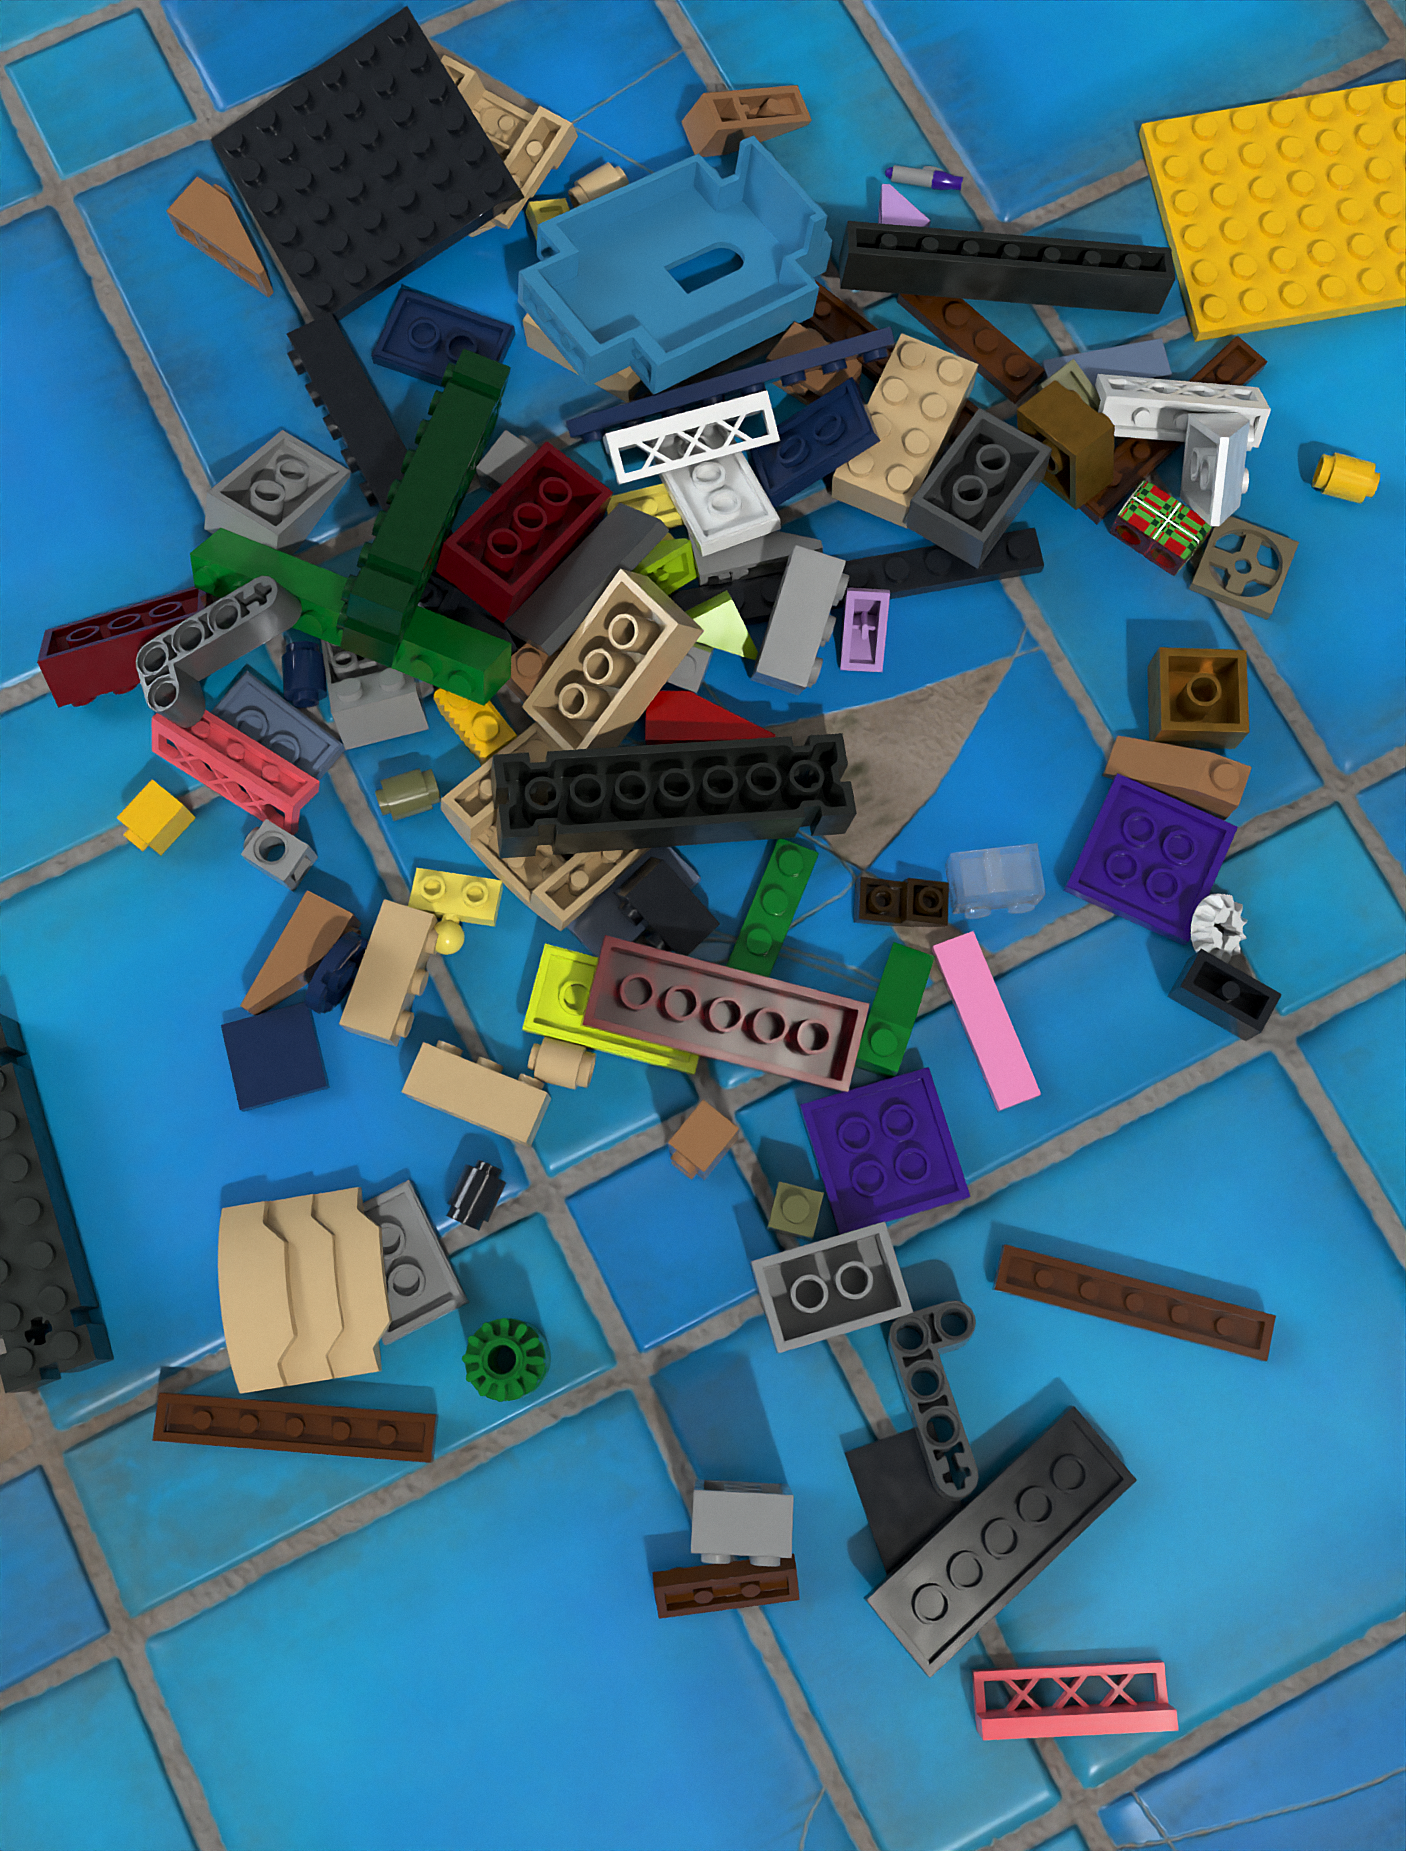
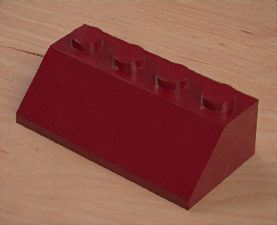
(102, 650)

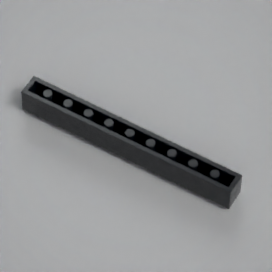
(365, 430)

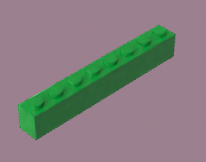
(432, 646)

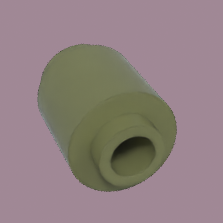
(408, 794)

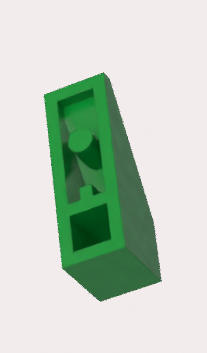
(893, 1011)

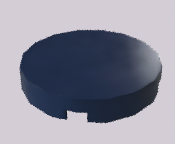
(333, 975)

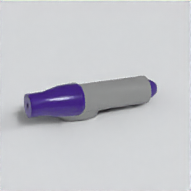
(925, 177)

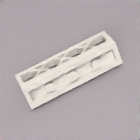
(1161, 407)
(687, 422)

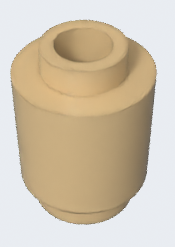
(596, 184)
(562, 1063)

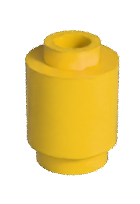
(1346, 477)

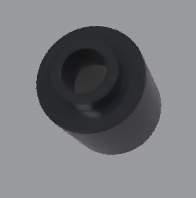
(476, 1194)

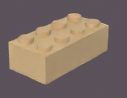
(914, 417)
(612, 665)

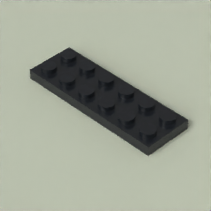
(999, 1540)

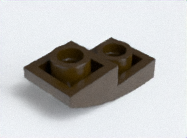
(901, 903)

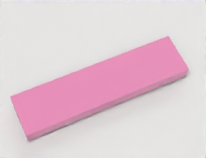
(985, 1021)

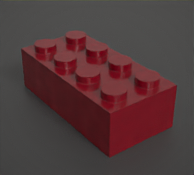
(523, 531)

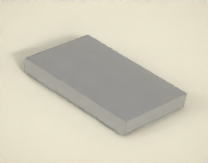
(415, 1263)

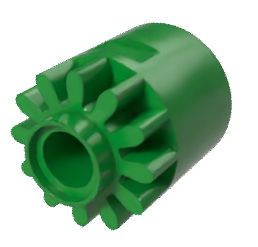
(531, 1364)

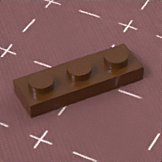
(724, 1587)

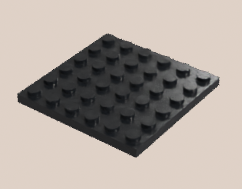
(366, 168)

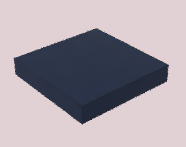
(274, 1056)

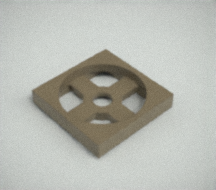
(1254, 536)

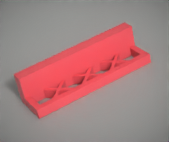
(236, 760)
(1073, 1719)

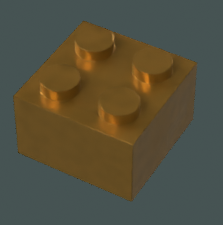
(1079, 441)
(1198, 697)

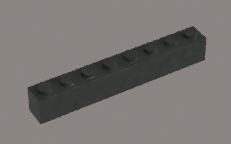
(1005, 267)

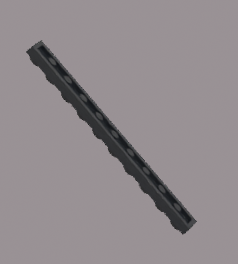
(900, 572)

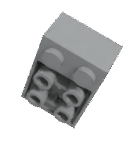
(371, 698)

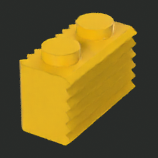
(477, 725)

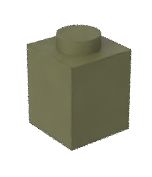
(795, 1211)

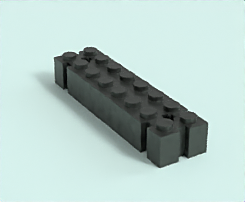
(671, 795)
(40, 1248)

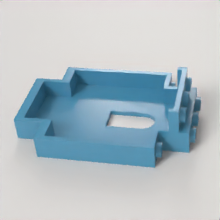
(608, 285)

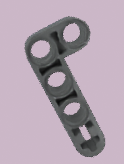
(209, 641)
(941, 1403)

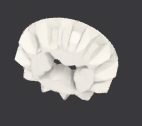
(1216, 910)

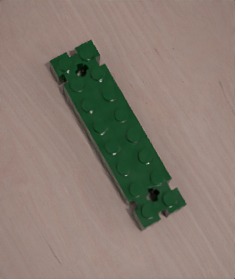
(421, 508)

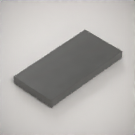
(581, 579)

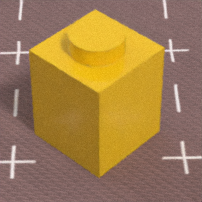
(154, 818)

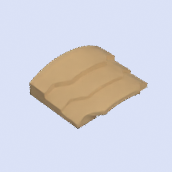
(524, 141)
(549, 884)
(302, 1290)

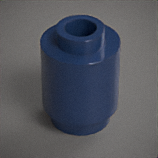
(304, 674)

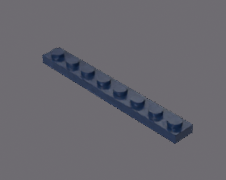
(748, 381)

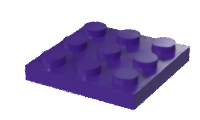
(1150, 858)
(884, 1151)

